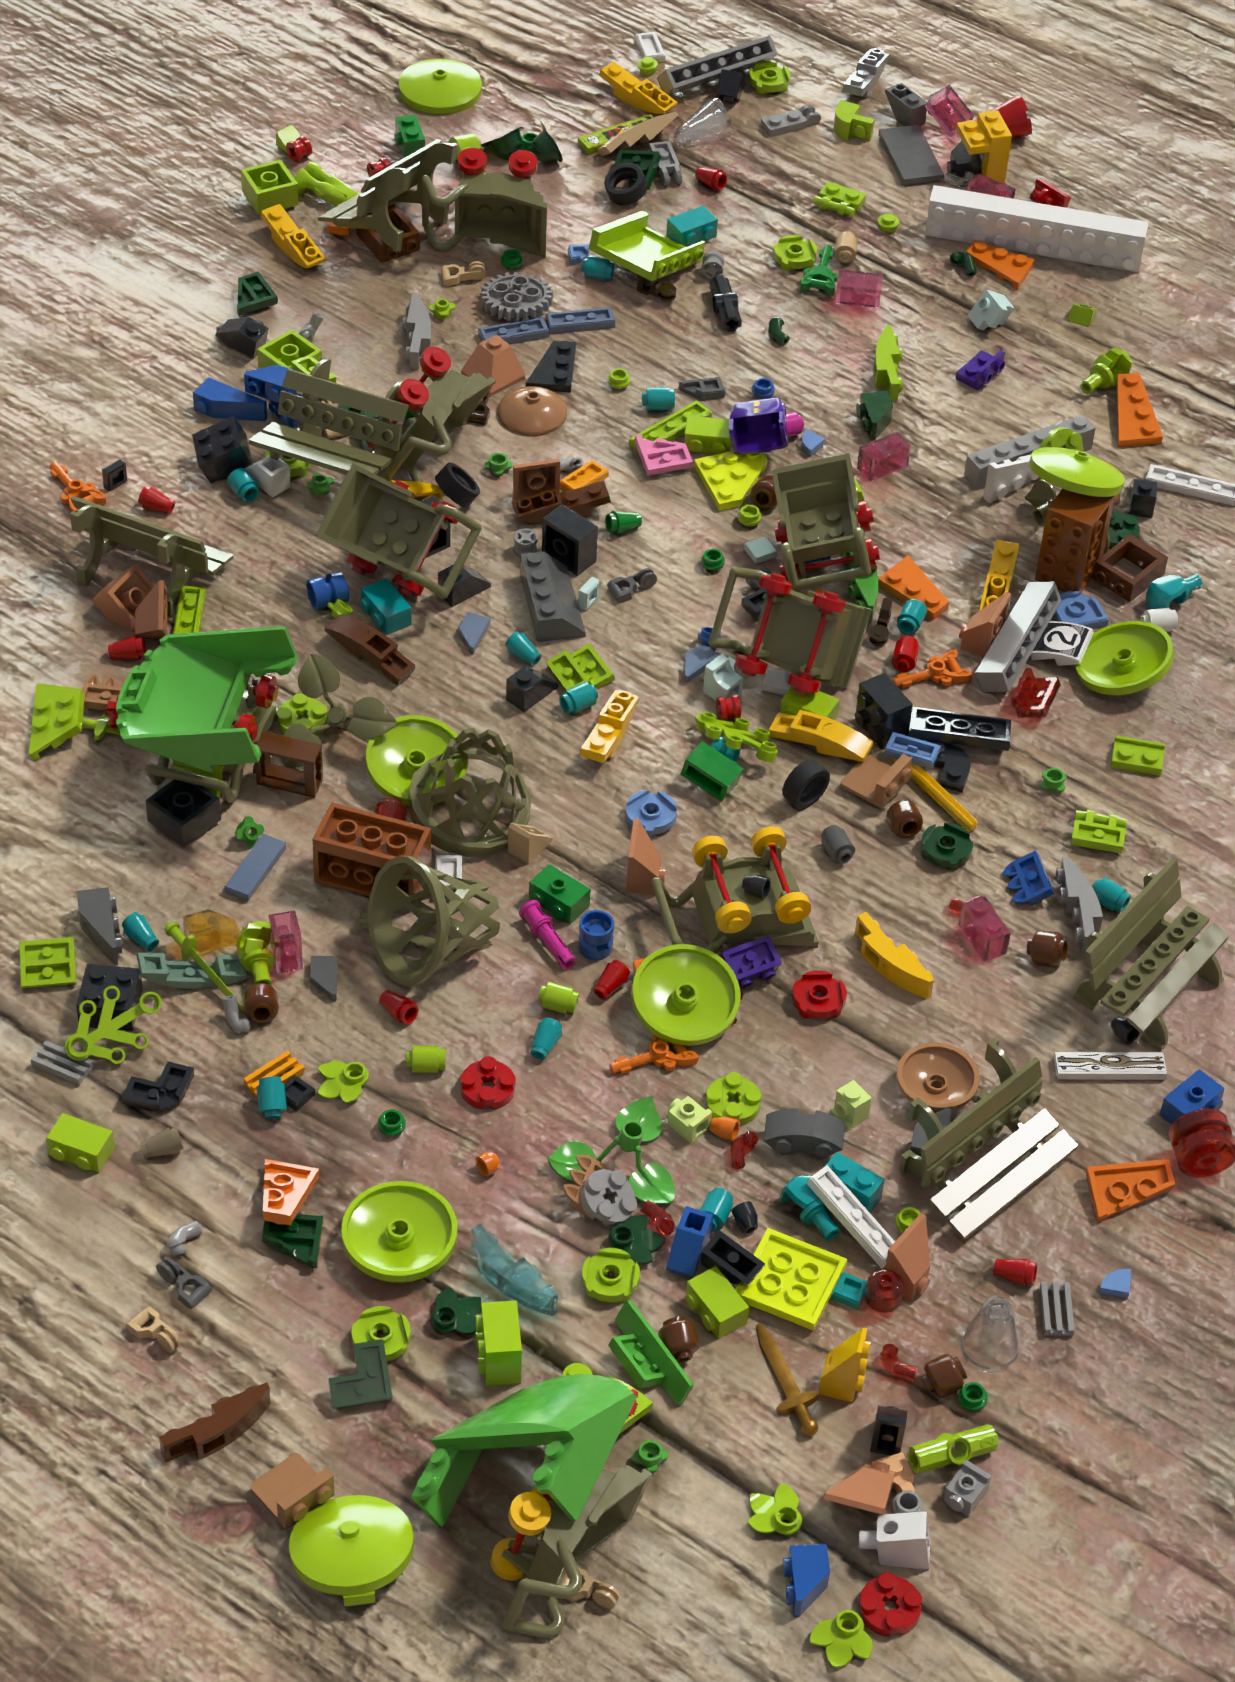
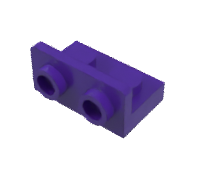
(981, 369)
(753, 961)

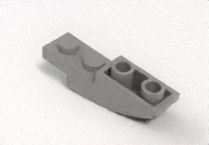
(867, 73)
(417, 330)
(1079, 900)

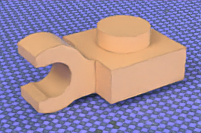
(903, 1476)

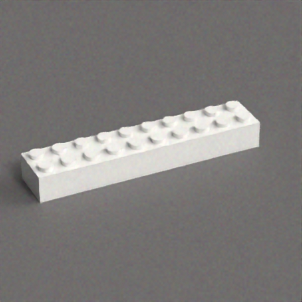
(1036, 228)

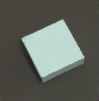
(760, 550)
(588, 593)

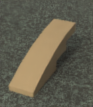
(643, 132)

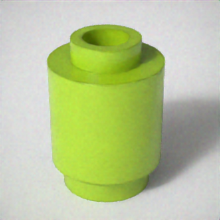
(558, 998)
(426, 1059)

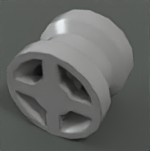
(709, 270)
(525, 542)

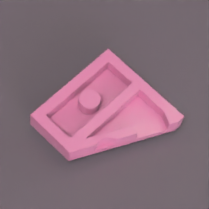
(662, 455)

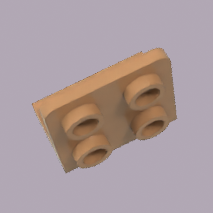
(877, 780)
(293, 1489)

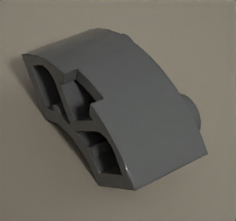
(804, 1132)

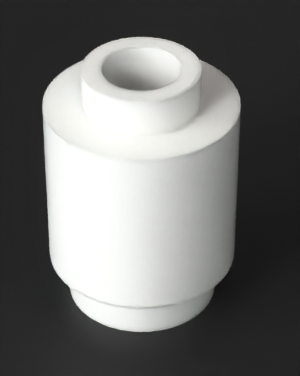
(1162, 617)

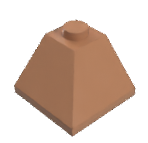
(495, 360)
(535, 478)
(123, 595)
(151, 614)
(985, 626)
(643, 862)
(911, 1258)
(864, 1488)

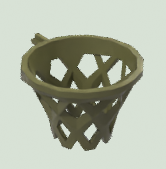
(448, 834)
(451, 933)

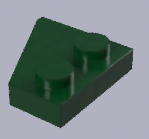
(254, 294)
(298, 1240)

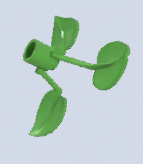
(636, 1124)

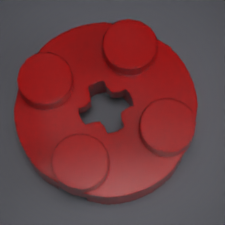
(815, 1007)
(487, 1071)
(890, 1588)

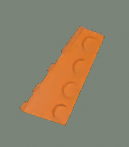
(1135, 413)

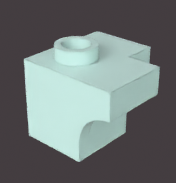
(990, 310)
(722, 679)

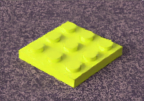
(794, 1279)

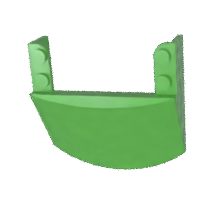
(191, 690)
(569, 1413)

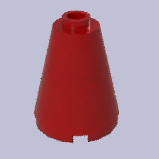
(1015, 116)

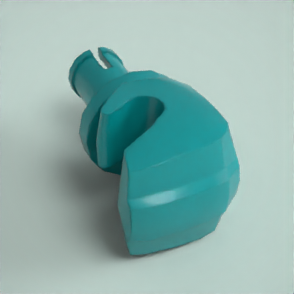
(1170, 588)
(814, 1209)

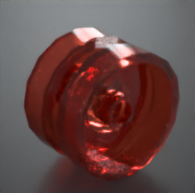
(1203, 1143)

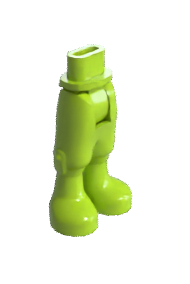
(323, 184)

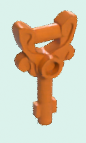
(76, 488)
(937, 672)
(659, 1055)

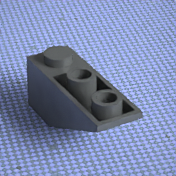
(97, 920)

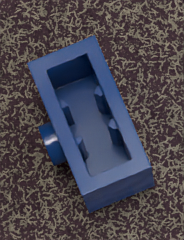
(1193, 1094)

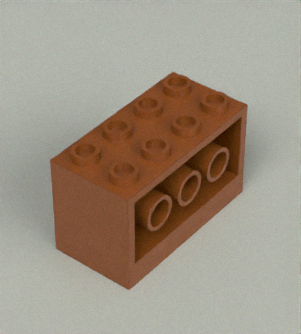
(1073, 539)
(357, 844)

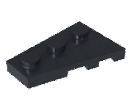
(555, 368)

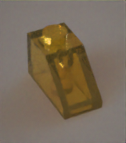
(211, 930)

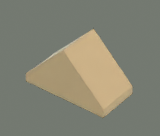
(526, 841)

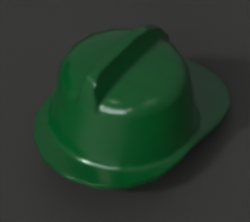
(507, 144)
(545, 147)

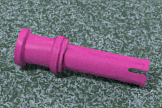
(542, 927)

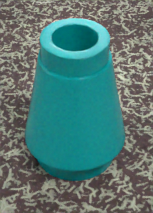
(522, 648)
(139, 930)
(545, 1038)

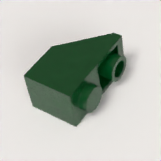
(875, 412)

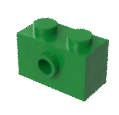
(408, 134)
(712, 771)
(559, 894)

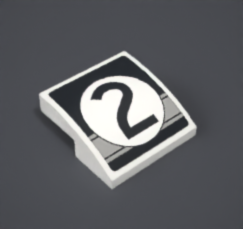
(1064, 642)

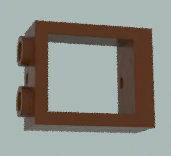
(380, 249)
(1138, 553)
(285, 778)

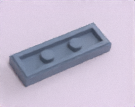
(580, 320)
(516, 331)
(255, 867)

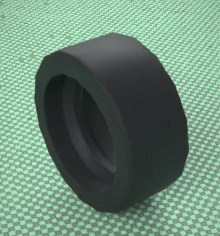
(629, 195)
(457, 484)
(806, 784)

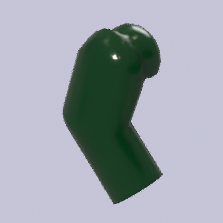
(964, 260)
(775, 332)

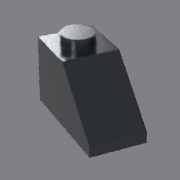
(730, 86)
(962, 162)
(244, 335)
(1142, 497)
(467, 584)
(528, 688)
(731, 1259)
(888, 1430)

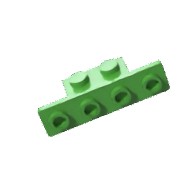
(647, 1356)

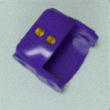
(758, 426)

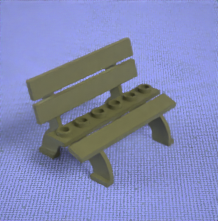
(394, 186)
(306, 441)
(144, 536)
(1145, 923)
(968, 1133)

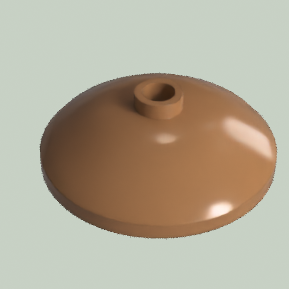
(532, 411)
(940, 1067)

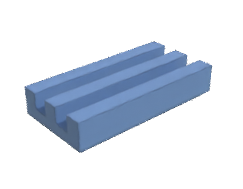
(918, 757)

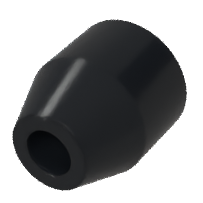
(757, 885)
(1124, 1030)
(745, 1216)

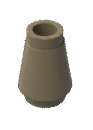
(161, 1144)

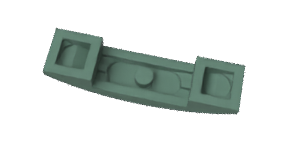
(188, 973)

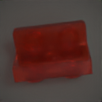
(1034, 695)

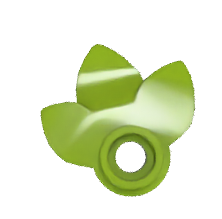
(341, 1080)
(771, 1511)
(840, 1642)

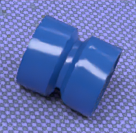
(327, 590)
(596, 934)

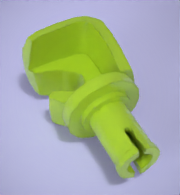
(1105, 370)
(254, 951)

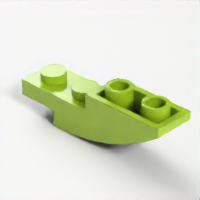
(887, 362)

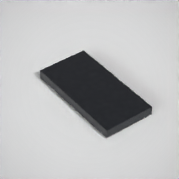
(960, 728)

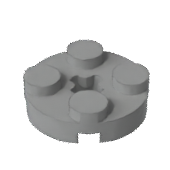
(617, 1187)

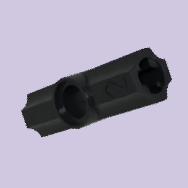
(725, 303)

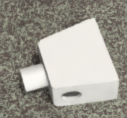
(900, 1540)

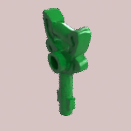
(820, 276)

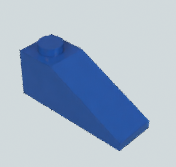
(224, 401)

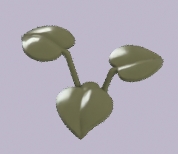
(1041, 497)
(369, 715)

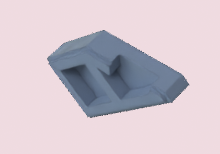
(473, 630)
(697, 660)

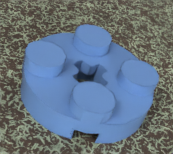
(653, 823)

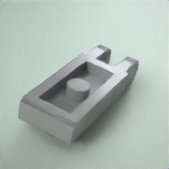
(791, 121)
(668, 162)

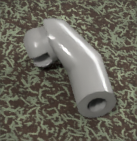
(311, 327)
(570, 463)
(232, 1016)
(180, 1235)

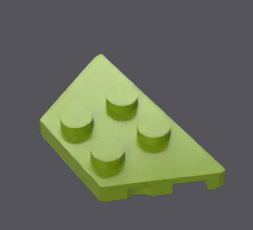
(55, 716)

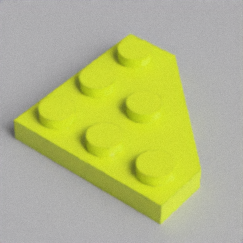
(730, 476)

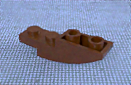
(536, 507)
(372, 645)
(229, 1421)

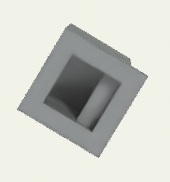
(967, 1488)

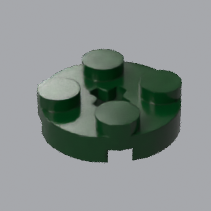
(1125, 525)
(942, 856)

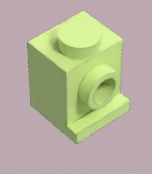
(851, 1105)
(689, 1118)

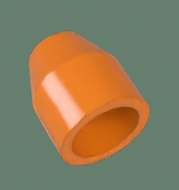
(725, 1127)

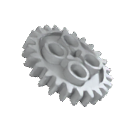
(516, 296)

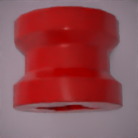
(298, 149)
(373, 168)
(728, 707)

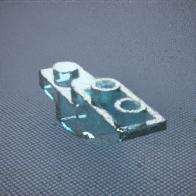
(514, 1279)

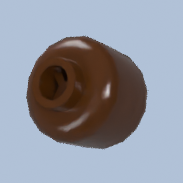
(763, 493)
(904, 819)
(1047, 948)
(260, 1003)
(679, 1338)
(943, 1375)

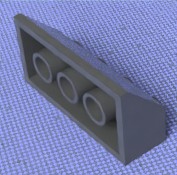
(550, 597)

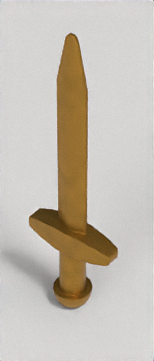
(795, 1400)

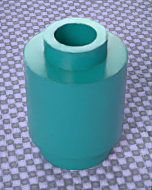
(597, 268)
(658, 398)
(243, 485)
(911, 616)
(578, 698)
(1111, 895)
(271, 1097)
(719, 1203)

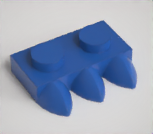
(1029, 879)

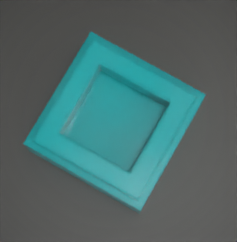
(849, 1290)

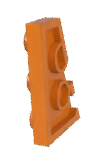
(1004, 263)
(909, 582)
(1127, 1185)
(286, 1190)

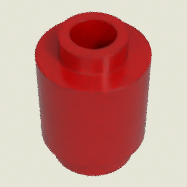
(905, 654)

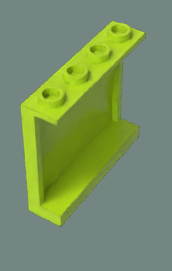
(643, 249)

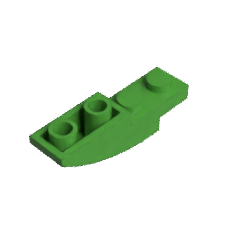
(863, 589)

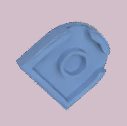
(1080, 610)

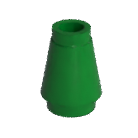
(622, 521)

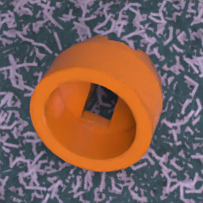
(487, 1163)

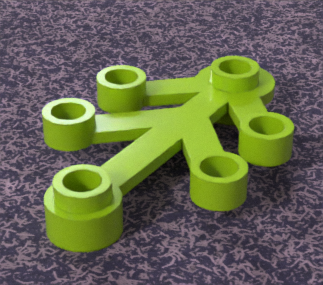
(737, 733)
(108, 1028)

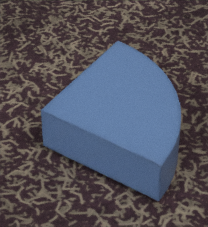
(578, 253)
(811, 442)
(1117, 1283)

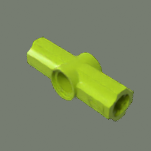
(938, 1451)

